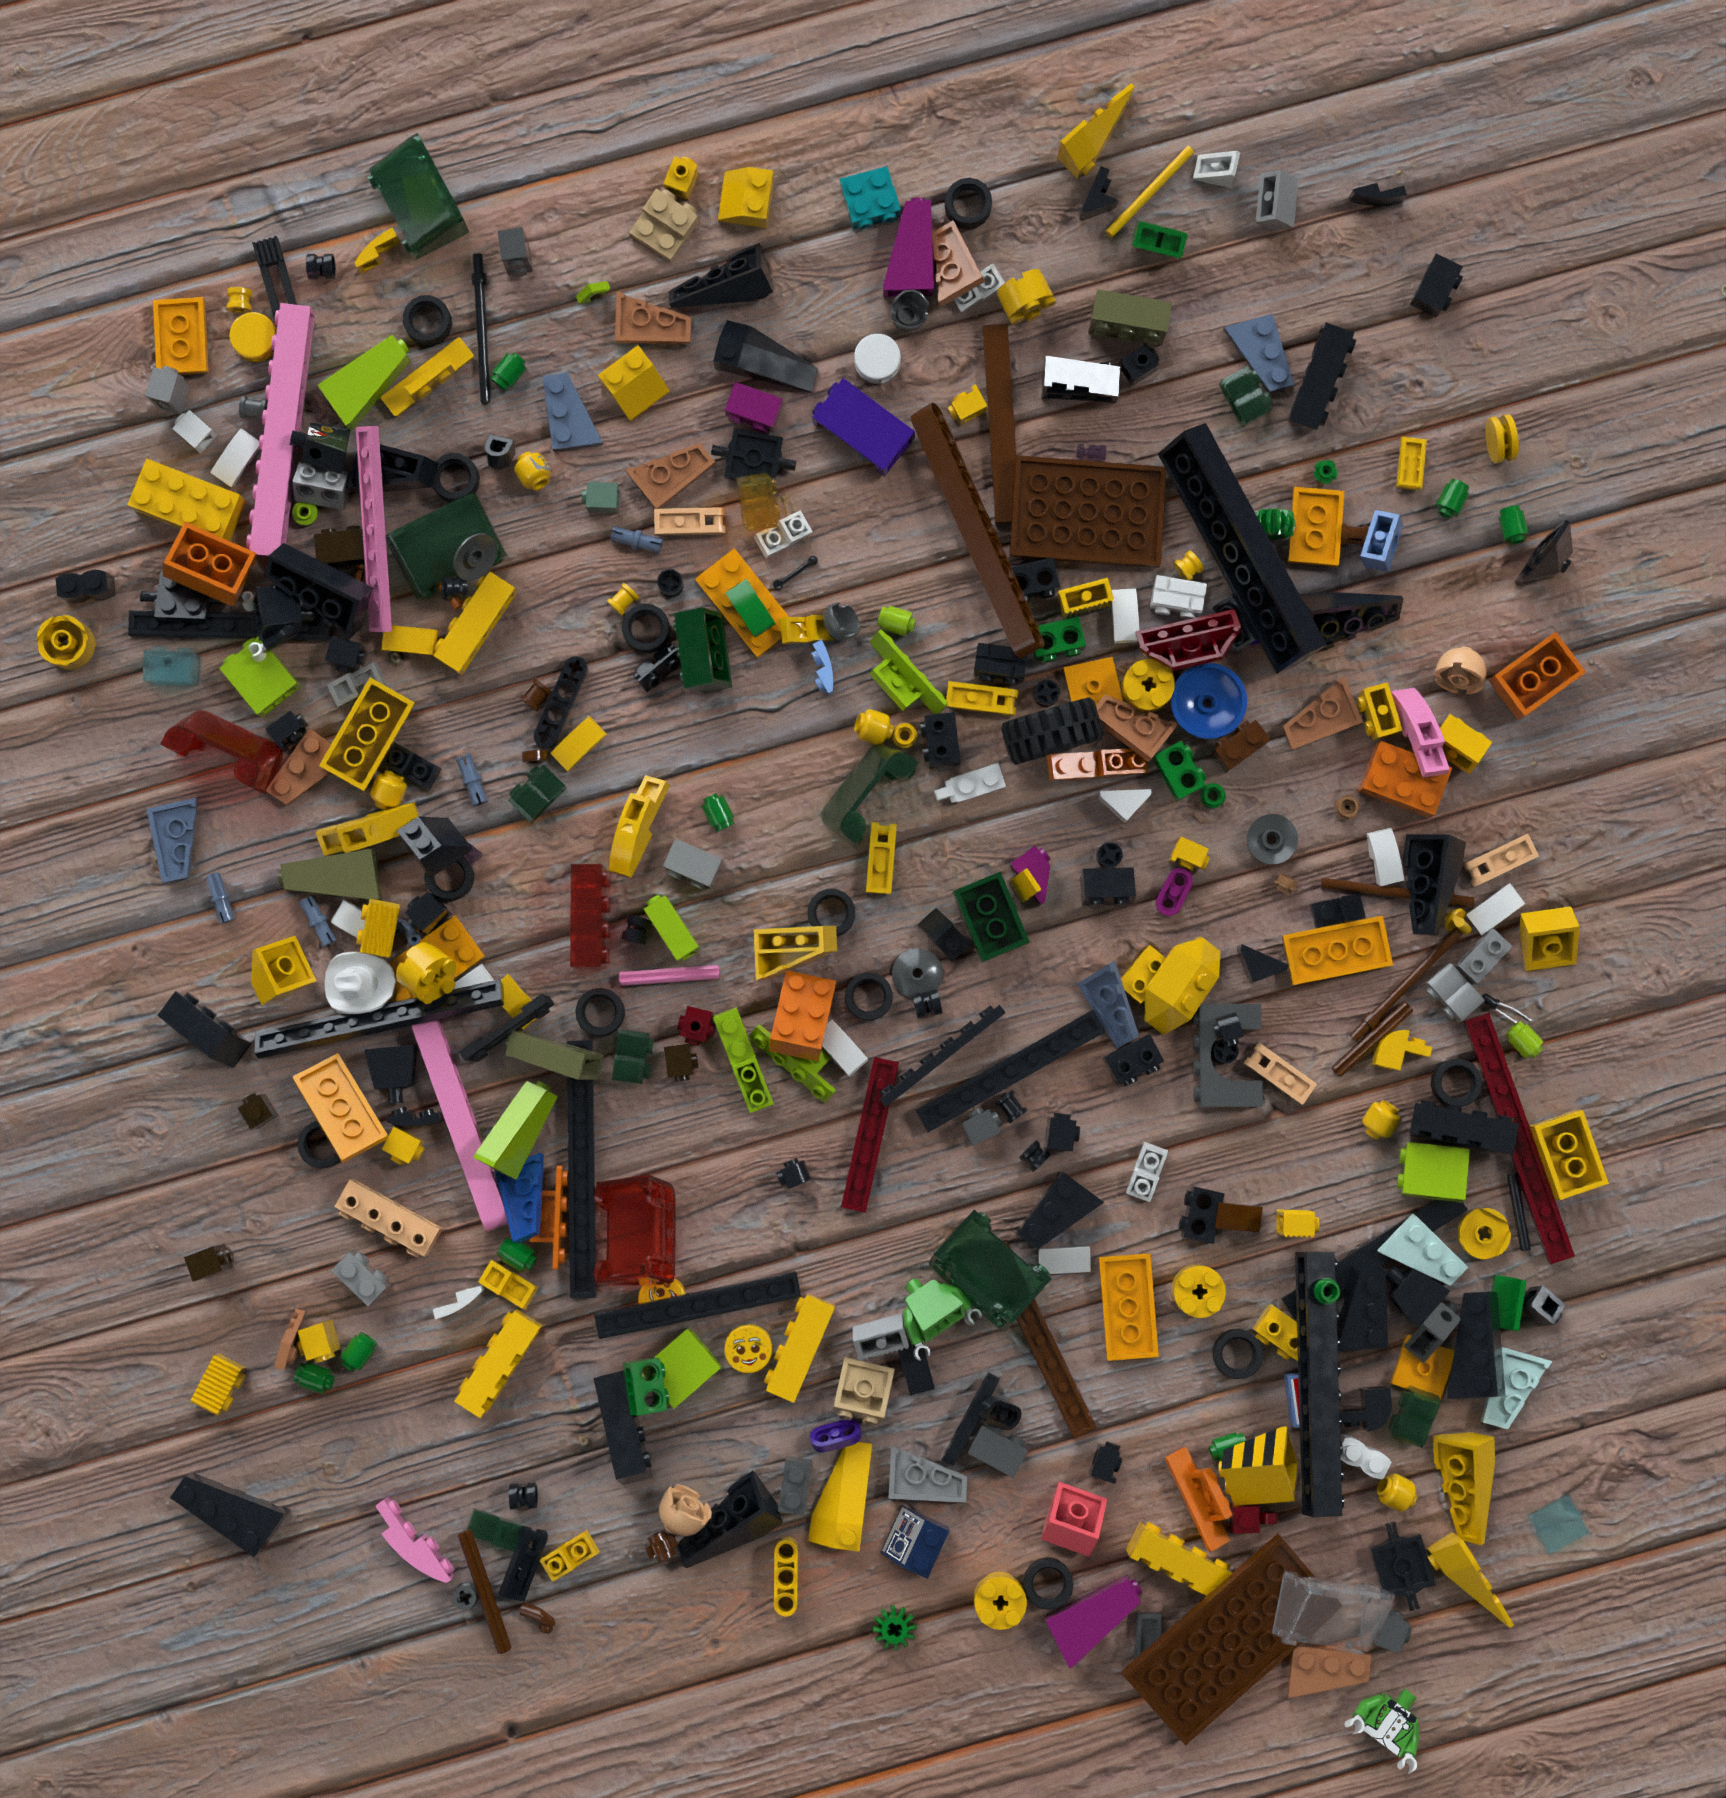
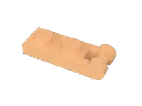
(689, 521)
(1502, 859)
(1281, 1074)

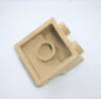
(665, 224)
(863, 1391)

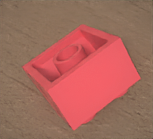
(1074, 1519)

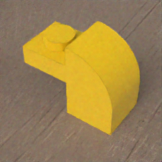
(1391, 1049)

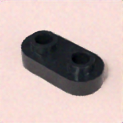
(1000, 1413)

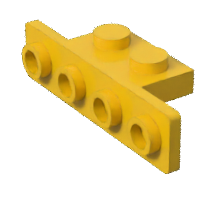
(427, 377)

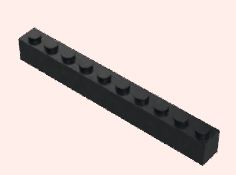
(1318, 1388)

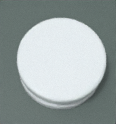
(877, 358)

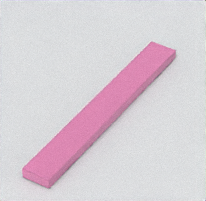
(373, 527)

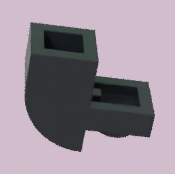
(1375, 1409)

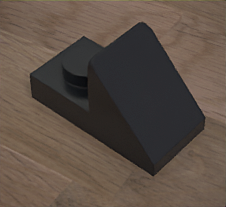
(1096, 201)
(1337, 910)
(944, 934)

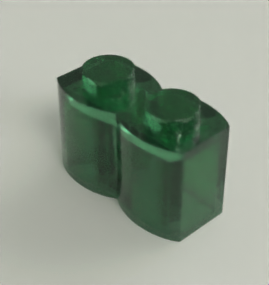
(1246, 396)
(537, 793)
(632, 1056)
(1414, 1416)

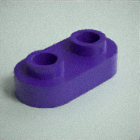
(836, 1435)

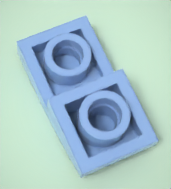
(825, 674)

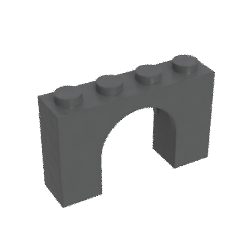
(1213, 1088)

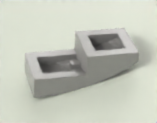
(348, 687)

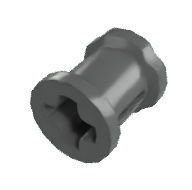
(252, 407)
(464, 1604)

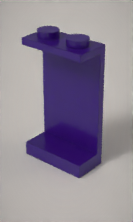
(863, 425)

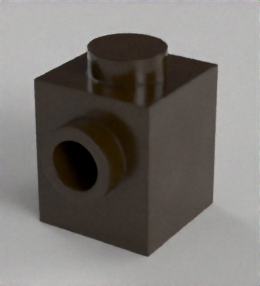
(680, 1062)
(257, 1110)

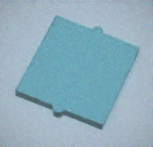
(1558, 1523)

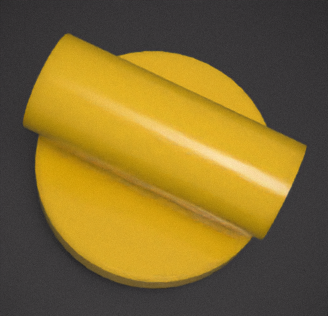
(1455, 919)

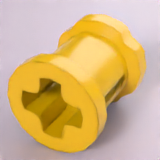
(623, 599)

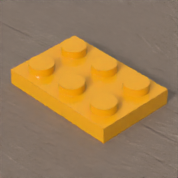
(181, 335)
(1317, 527)

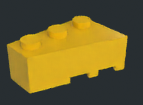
(790, 948)

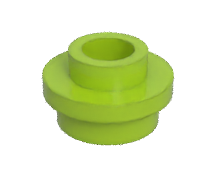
(307, 520)

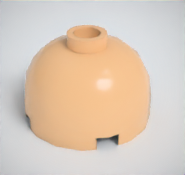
(1461, 670)
(682, 1511)

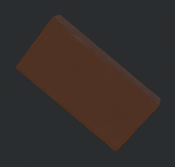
(1238, 1217)

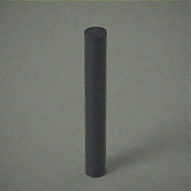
(1518, 1212)

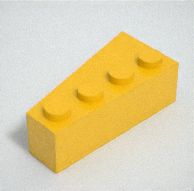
(498, 1363)
(1176, 1559)

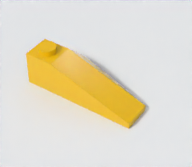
(1084, 144)
(1467, 1474)
(841, 1507)
(1459, 1564)

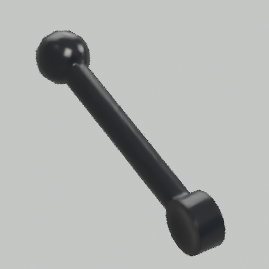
(778, 584)

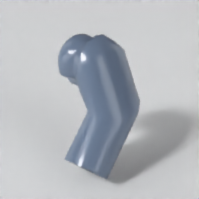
(411, 935)

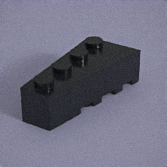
(1321, 376)
(1478, 1350)

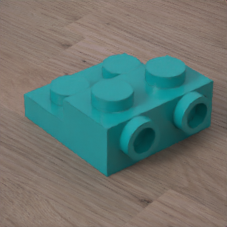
(870, 198)

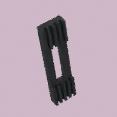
(268, 254)
(535, 1009)

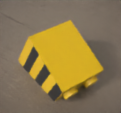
(1261, 1469)

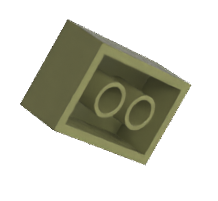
(1129, 318)

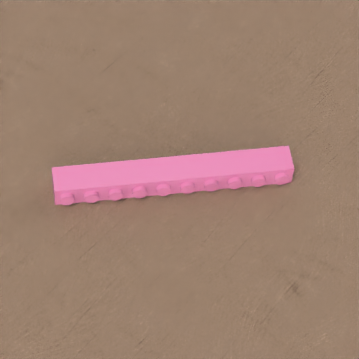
(283, 415)

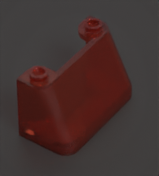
(256, 756)
(638, 1231)

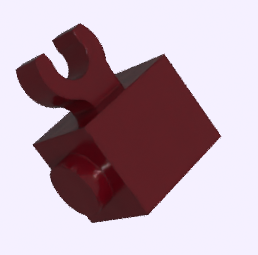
(1248, 1518)

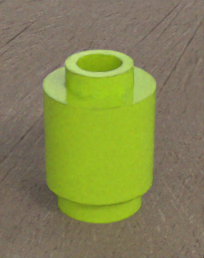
(896, 620)
(1524, 1039)

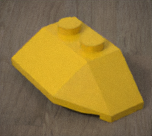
(1181, 984)

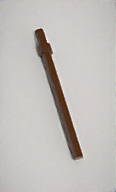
(1386, 891)
(1372, 1018)

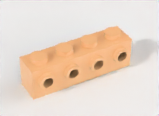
(388, 1217)

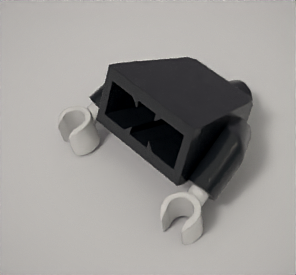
(276, 617)

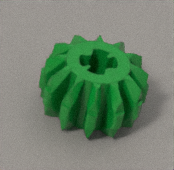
(1277, 522)
(892, 1636)

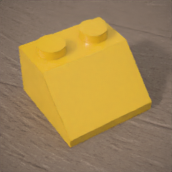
(746, 197)
(633, 383)
(1549, 938)

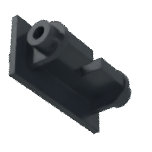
(651, 675)

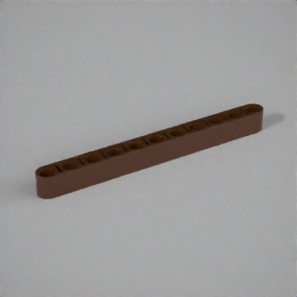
(977, 531)

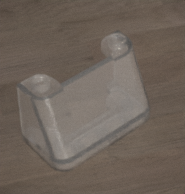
(1330, 1612)

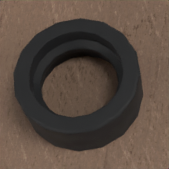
(974, 185)
(421, 302)
(456, 458)
(639, 610)
(458, 893)
(837, 894)
(868, 977)
(581, 1007)
(1473, 1072)
(303, 1149)
(1257, 1352)
(1037, 1600)

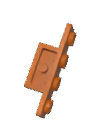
(551, 1226)
(1201, 1497)

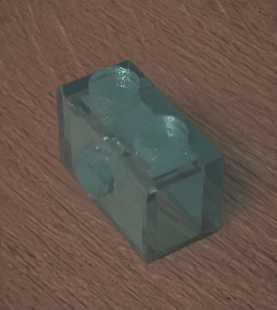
(171, 667)

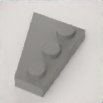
(924, 1480)

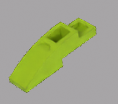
(743, 1060)

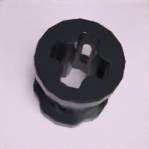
(1011, 1106)

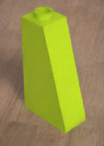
(363, 381)
(517, 1130)

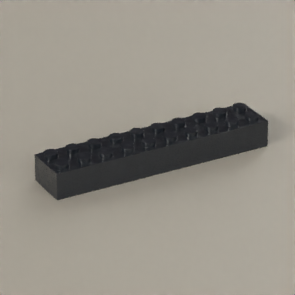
(1241, 548)

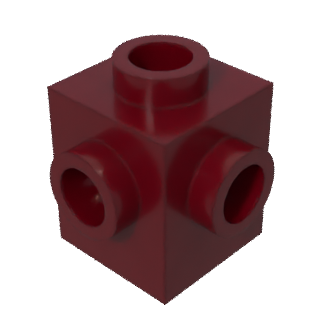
(696, 1015)

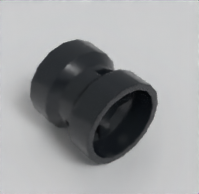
(320, 266)
(670, 579)
(635, 935)
(933, 1004)
(523, 1496)

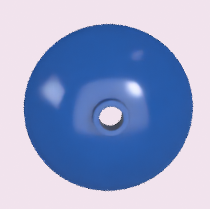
(1218, 686)

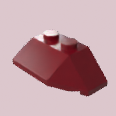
(1190, 640)

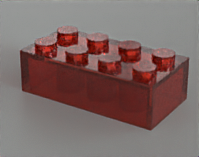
(588, 917)

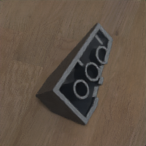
(737, 281)
(756, 356)
(1549, 556)
(1346, 614)
(1432, 873)
(739, 1519)

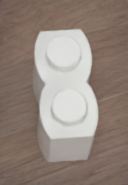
(1366, 1458)

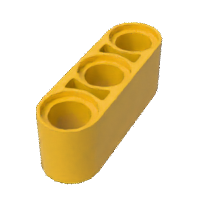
(781, 1588)

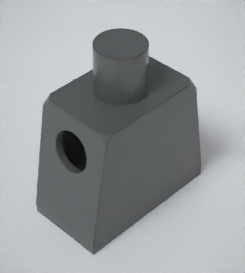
(1440, 1325)

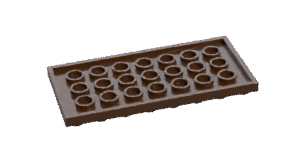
(1218, 1645)

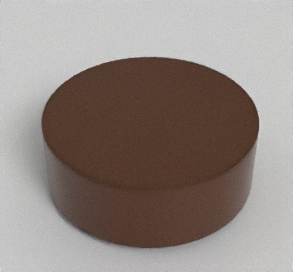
(534, 756)

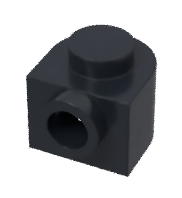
(499, 451)
(1228, 1029)
(793, 1173)

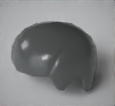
(909, 310)
(841, 621)

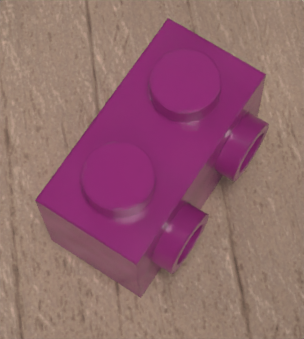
(753, 408)

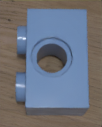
(1381, 540)

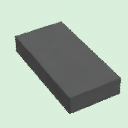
(1147, 1630)

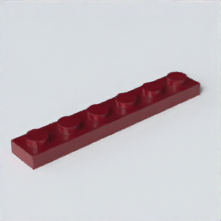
(868, 1137)

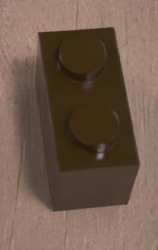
(340, 547)
(209, 1262)

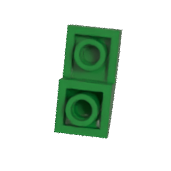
(750, 608)

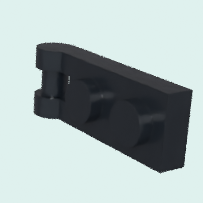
(523, 1564)

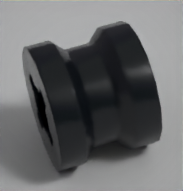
(453, 588)
(1049, 688)
(1113, 853)
(1228, 1054)
(1034, 1156)

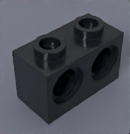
(1029, 574)
(1206, 1215)

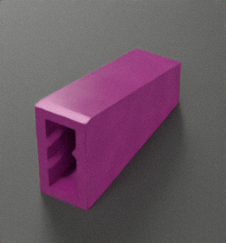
(912, 252)
(1090, 1618)

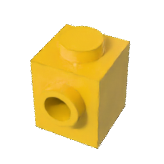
(681, 177)
(403, 1146)

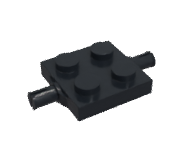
(753, 454)
(178, 602)
(1402, 1565)

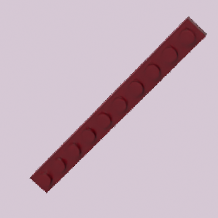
(1525, 1155)

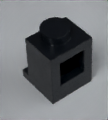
(287, 729)
(1543, 1305)
(1106, 1462)

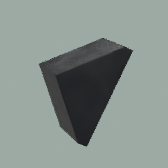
(1258, 965)

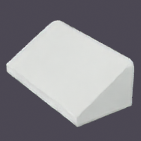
(1065, 1259)

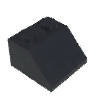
(434, 843)

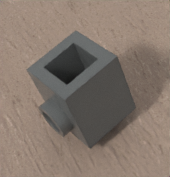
(981, 1125)
(1394, 1632)

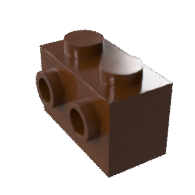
(1234, 750)

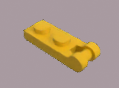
(981, 698)
(881, 859)

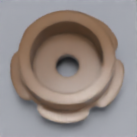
(1353, 807)
(1286, 884)

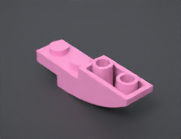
(1423, 731)
(419, 1552)

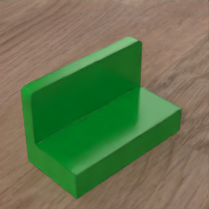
(1510, 1300)

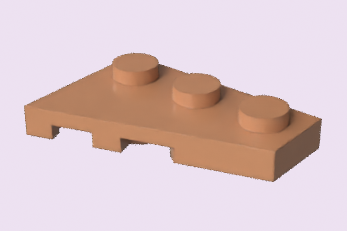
(954, 264)
(648, 323)
(668, 476)
(288, 1347)
(1325, 1669)

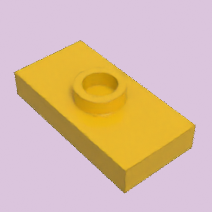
(1411, 463)

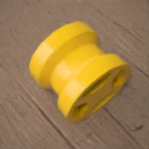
(239, 300)
(1188, 566)

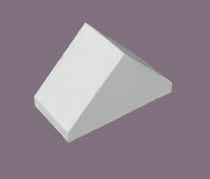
(1217, 168)
(1124, 802)

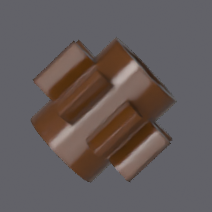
(661, 1546)

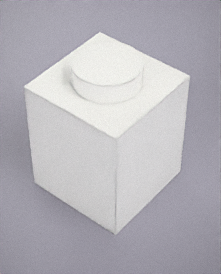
(194, 431)

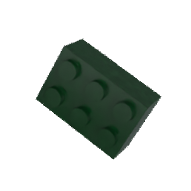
(702, 650)
(991, 917)

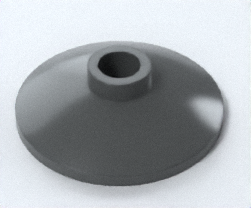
(475, 557)
(1281, 830)
(903, 972)

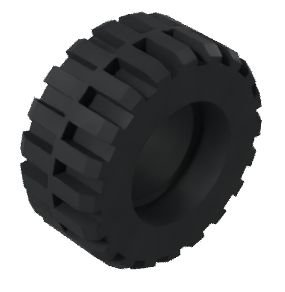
(1052, 730)

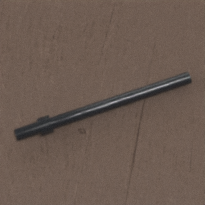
(479, 281)

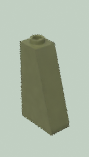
(339, 875)
(554, 1055)

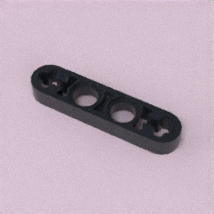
(563, 703)
(969, 1420)

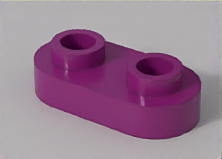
(1173, 892)

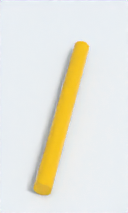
(1139, 202)

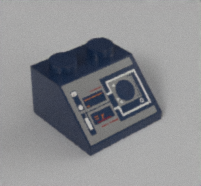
(915, 1541)

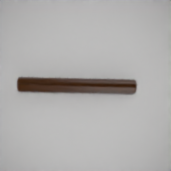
(484, 1591)

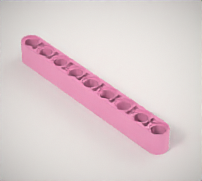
(460, 1122)

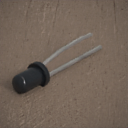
(1493, 1004)

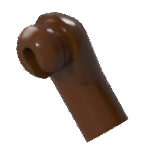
(538, 1614)

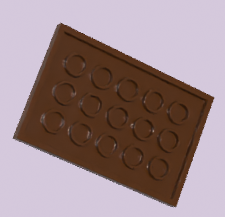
(1087, 511)

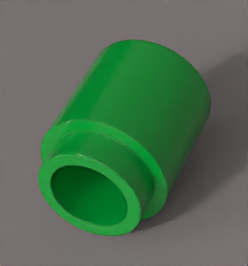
(508, 371)
(1452, 498)
(1513, 524)
(717, 812)
(517, 1255)
(358, 1352)
(314, 1377)
(1221, 1443)

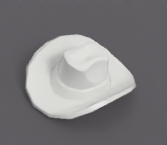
(358, 982)

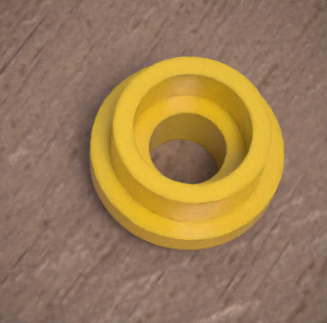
(904, 727)

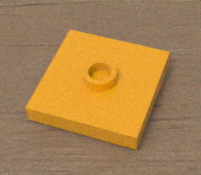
(1092, 680)
(1428, 1376)

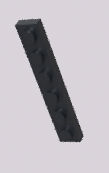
(948, 1048)

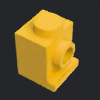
(967, 406)
(1189, 854)

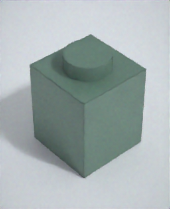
(601, 497)

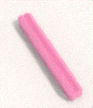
(669, 975)

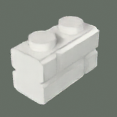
(1178, 597)

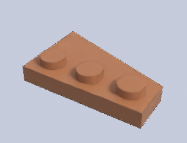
(1324, 717)
(1135, 728)
(301, 769)

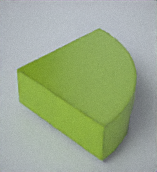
(592, 289)

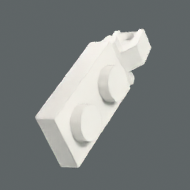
(972, 784)

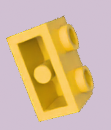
(1379, 712)
(1463, 744)
(1141, 973)
(1279, 1330)
(318, 1341)

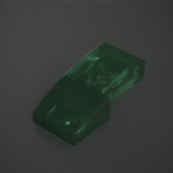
(494, 1529)

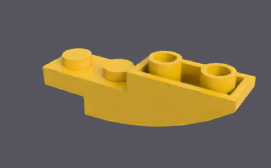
(633, 826)
(366, 831)

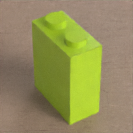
(260, 683)
(671, 928)
(1433, 1172)
(686, 1365)

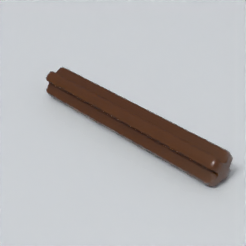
(1369, 1041)

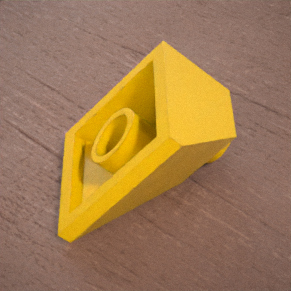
(279, 970)

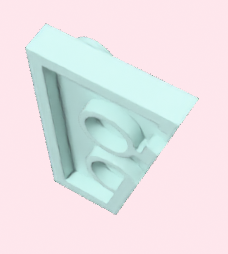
(1422, 1250)
(1520, 1377)

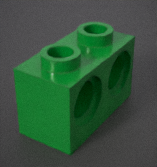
(1159, 239)
(1054, 632)
(1172, 774)
(638, 1388)

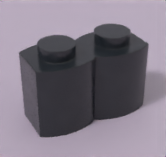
(90, 584)

